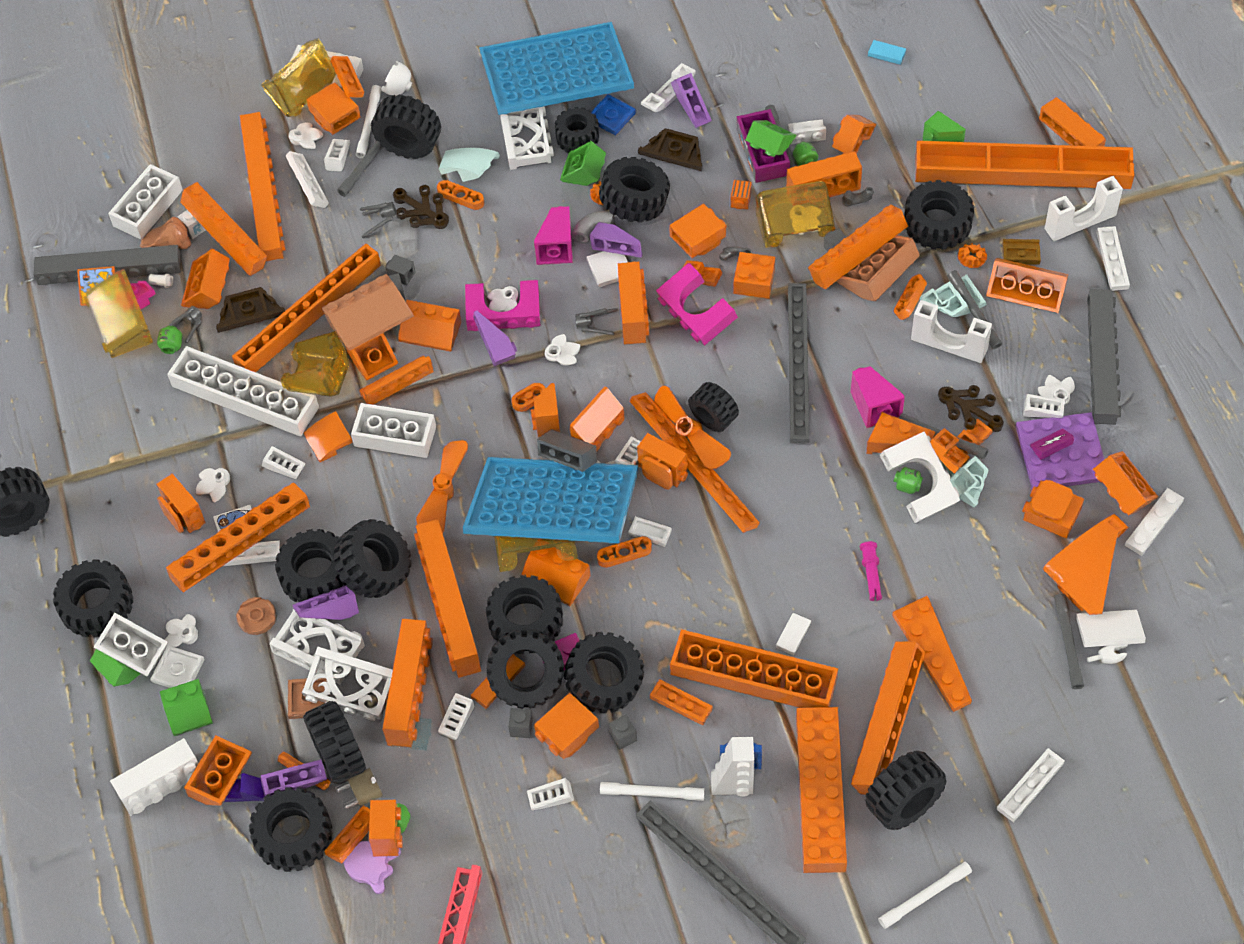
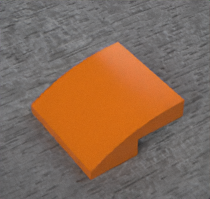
(327, 436)
(948, 453)

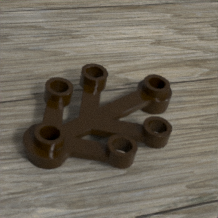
(421, 209)
(950, 396)

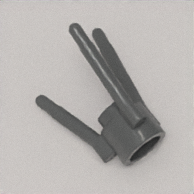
(386, 210)
(191, 316)
(584, 320)

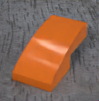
(710, 275)
(976, 435)

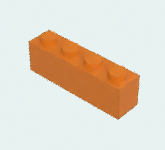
(1069, 125)

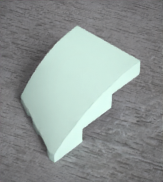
(467, 161)
(949, 299)
(969, 480)

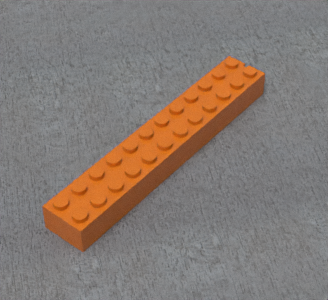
(1022, 164)

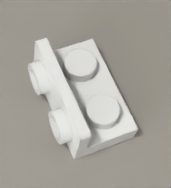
(808, 131)

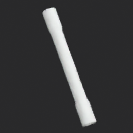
(366, 131)
(686, 793)
(897, 913)

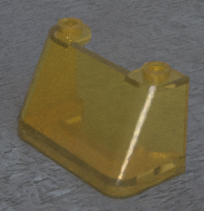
(301, 78)
(794, 211)
(118, 315)
(320, 366)
(508, 547)

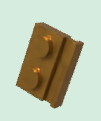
(1022, 251)

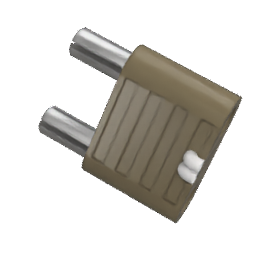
(364, 788)

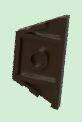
(674, 148)
(247, 308)

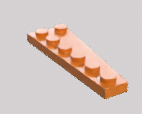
(921, 625)

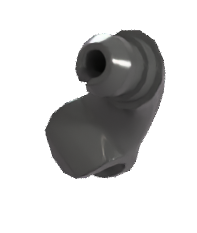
(856, 198)
(733, 251)

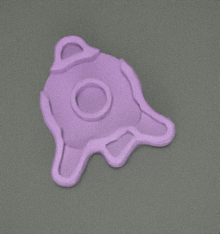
(368, 869)

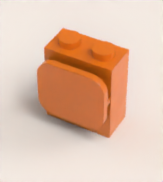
(333, 108)
(698, 231)
(662, 462)
(179, 505)
(1053, 508)
(566, 727)

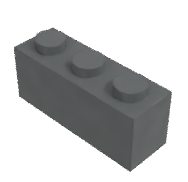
(567, 450)

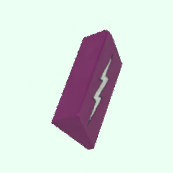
(1052, 443)

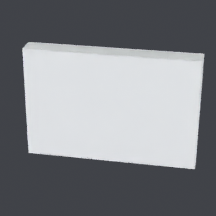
(1111, 628)

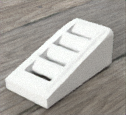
(336, 156)
(1043, 412)
(624, 453)
(280, 455)
(454, 706)
(552, 801)

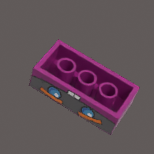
(761, 164)

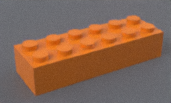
(407, 683)

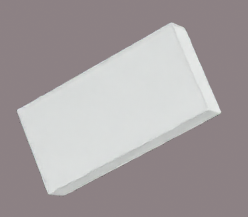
(655, 532)
(793, 634)

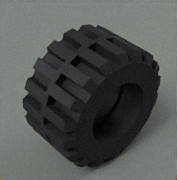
(576, 120)
(713, 407)

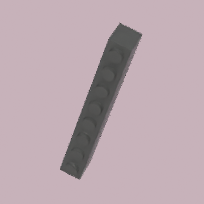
(134, 261)
(1102, 356)

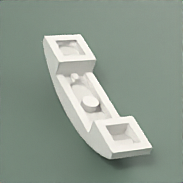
(666, 94)

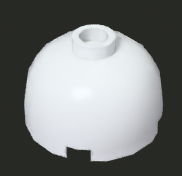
(397, 80)

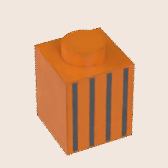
(741, 194)

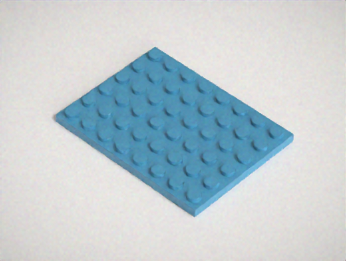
(556, 68)
(551, 500)

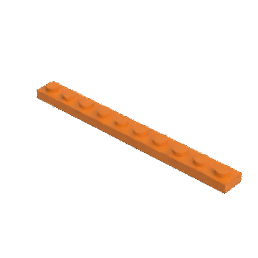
(707, 477)

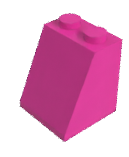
(554, 238)
(875, 395)

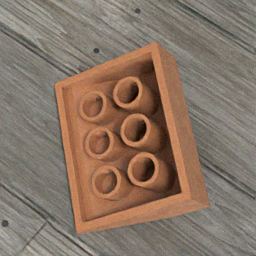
(881, 268)
(367, 312)

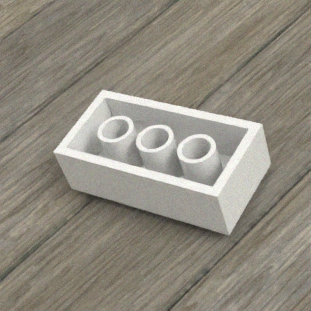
(145, 201)
(393, 430)
(155, 777)

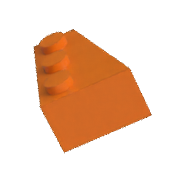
(892, 431)

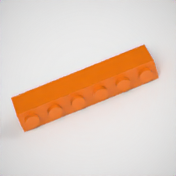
(223, 229)
(858, 246)

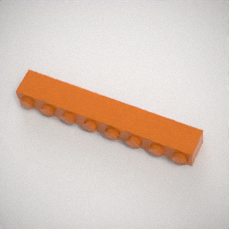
(888, 714)

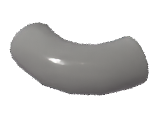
(586, 225)

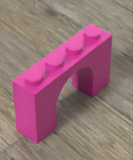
(523, 315)
(704, 325)

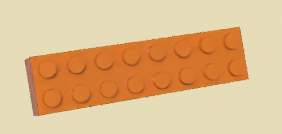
(446, 599)
(753, 671)
(821, 790)

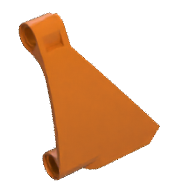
(1085, 565)

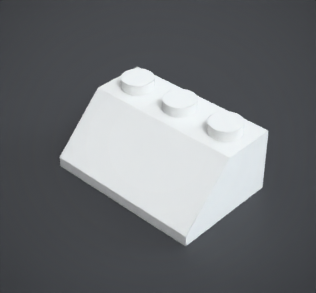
(131, 644)

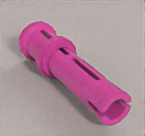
(870, 562)

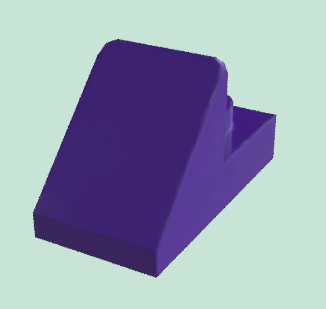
(246, 789)

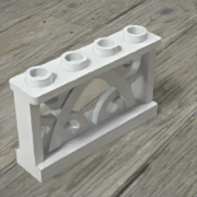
(514, 152)
(322, 627)
(332, 661)

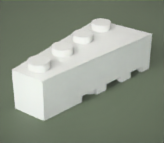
(735, 770)

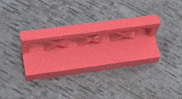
(466, 909)

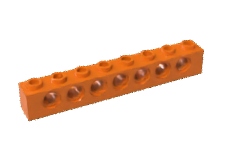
(237, 537)

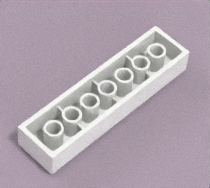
(242, 391)

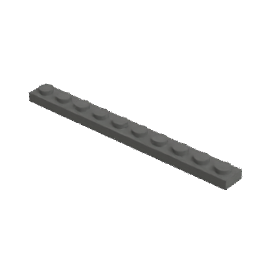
(798, 363)
(719, 876)

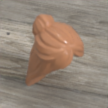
(170, 233)

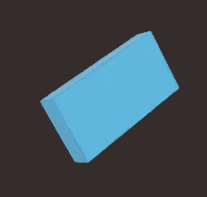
(887, 52)

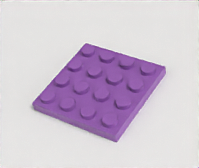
(1070, 465)

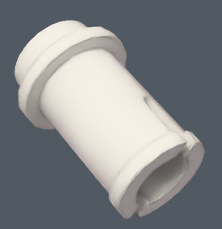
(161, 280)

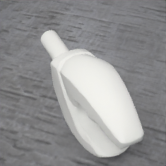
(1108, 655)

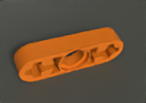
(455, 189)
(910, 297)
(628, 545)

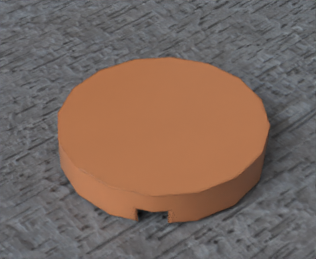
(256, 616)

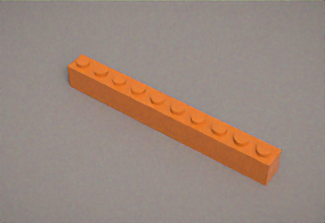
(261, 186)
(307, 309)

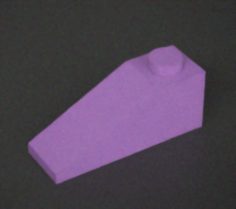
(691, 100)
(614, 240)
(496, 342)
(333, 605)
(297, 776)

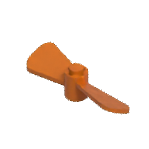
(709, 450)
(443, 490)

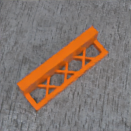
(397, 380)

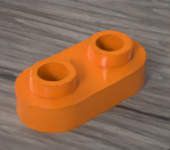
(527, 397)

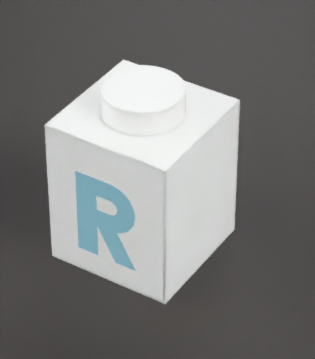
(193, 227)

